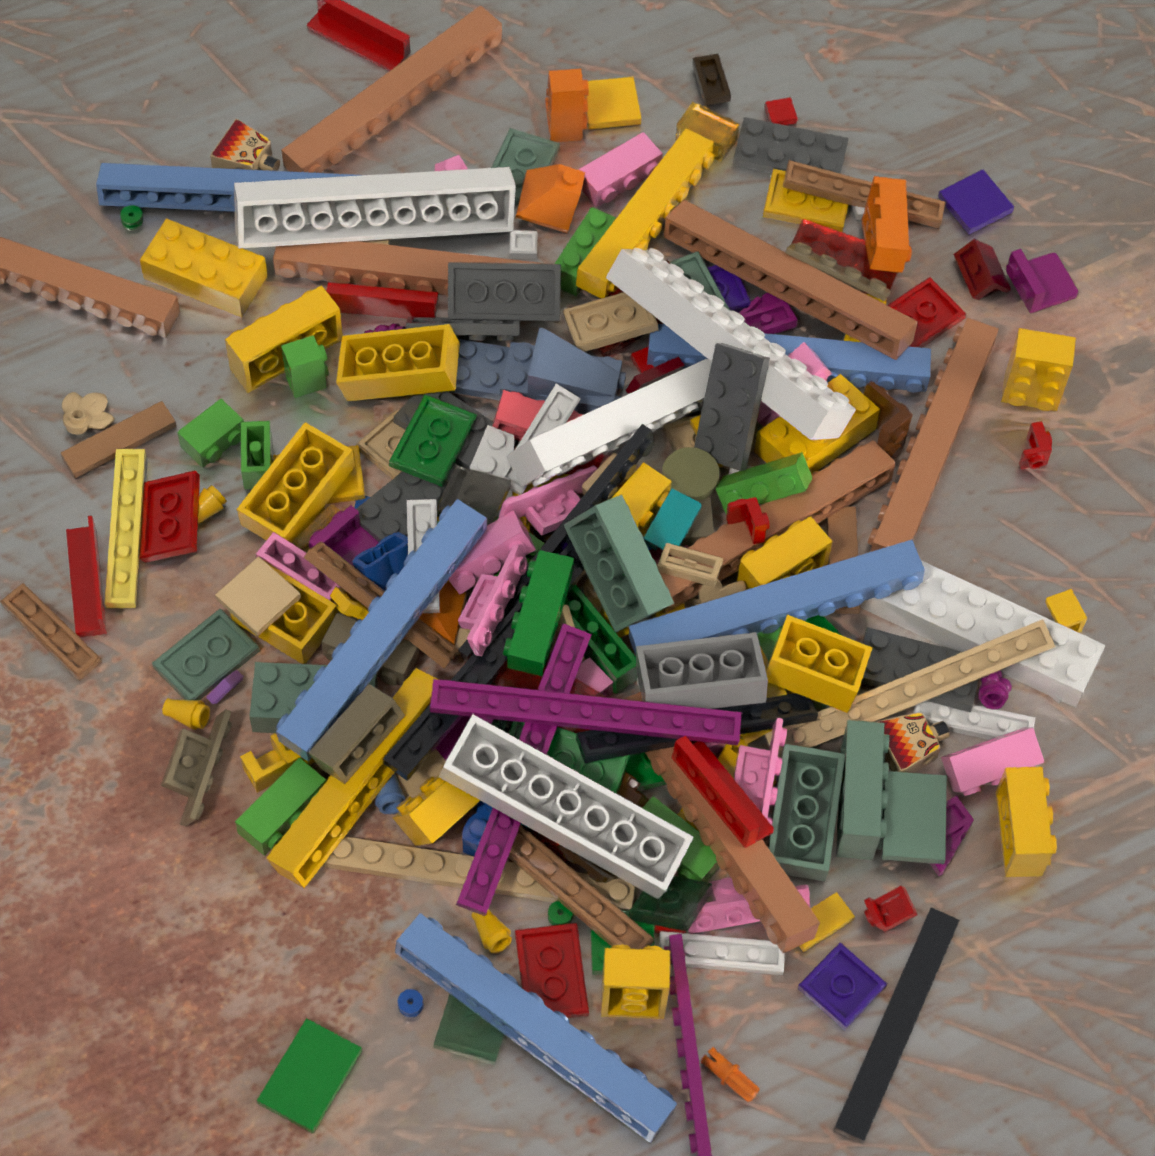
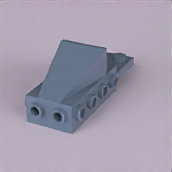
(534, 370)

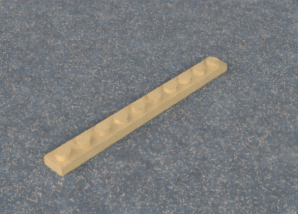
(923, 685)
(451, 870)

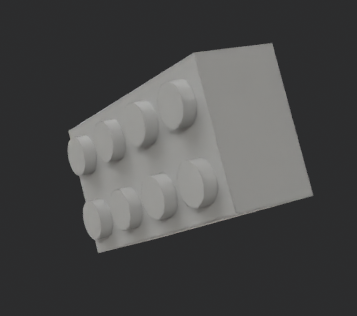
(703, 672)

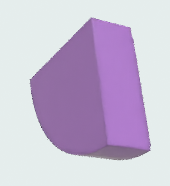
(224, 687)

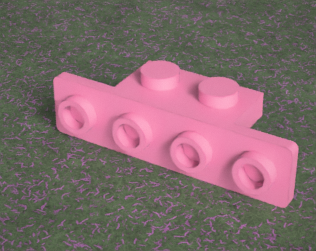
(549, 504)
(490, 599)
(757, 768)
(729, 908)

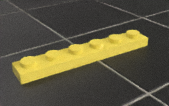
(125, 528)

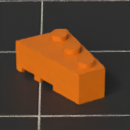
(566, 105)
(887, 225)

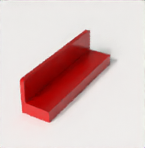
(360, 33)
(383, 301)
(86, 580)
(721, 791)

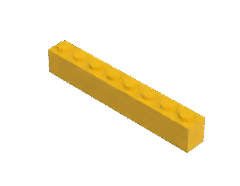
(647, 209)
(340, 805)

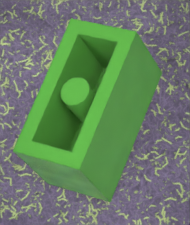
(305, 366)
(211, 433)
(255, 451)

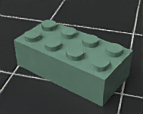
(618, 563)
(276, 691)
(861, 792)
(806, 811)

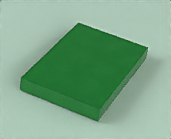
(433, 440)
(309, 1075)

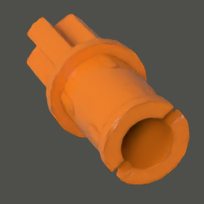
(730, 1075)

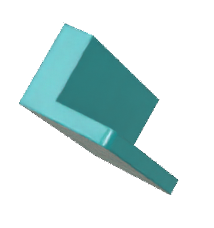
(672, 520)

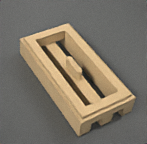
(688, 568)

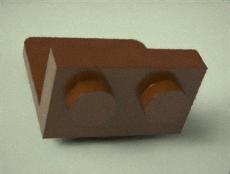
(892, 420)

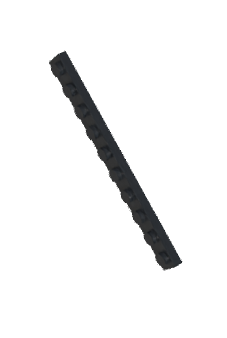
(603, 489)
(432, 727)

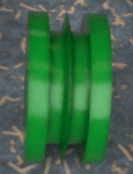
(131, 217)
(553, 914)

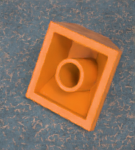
(550, 196)
(451, 607)

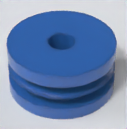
(413, 1009)

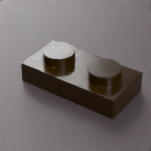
(711, 79)

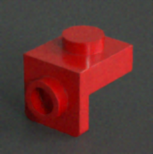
(1040, 447)
(749, 512)
(890, 909)

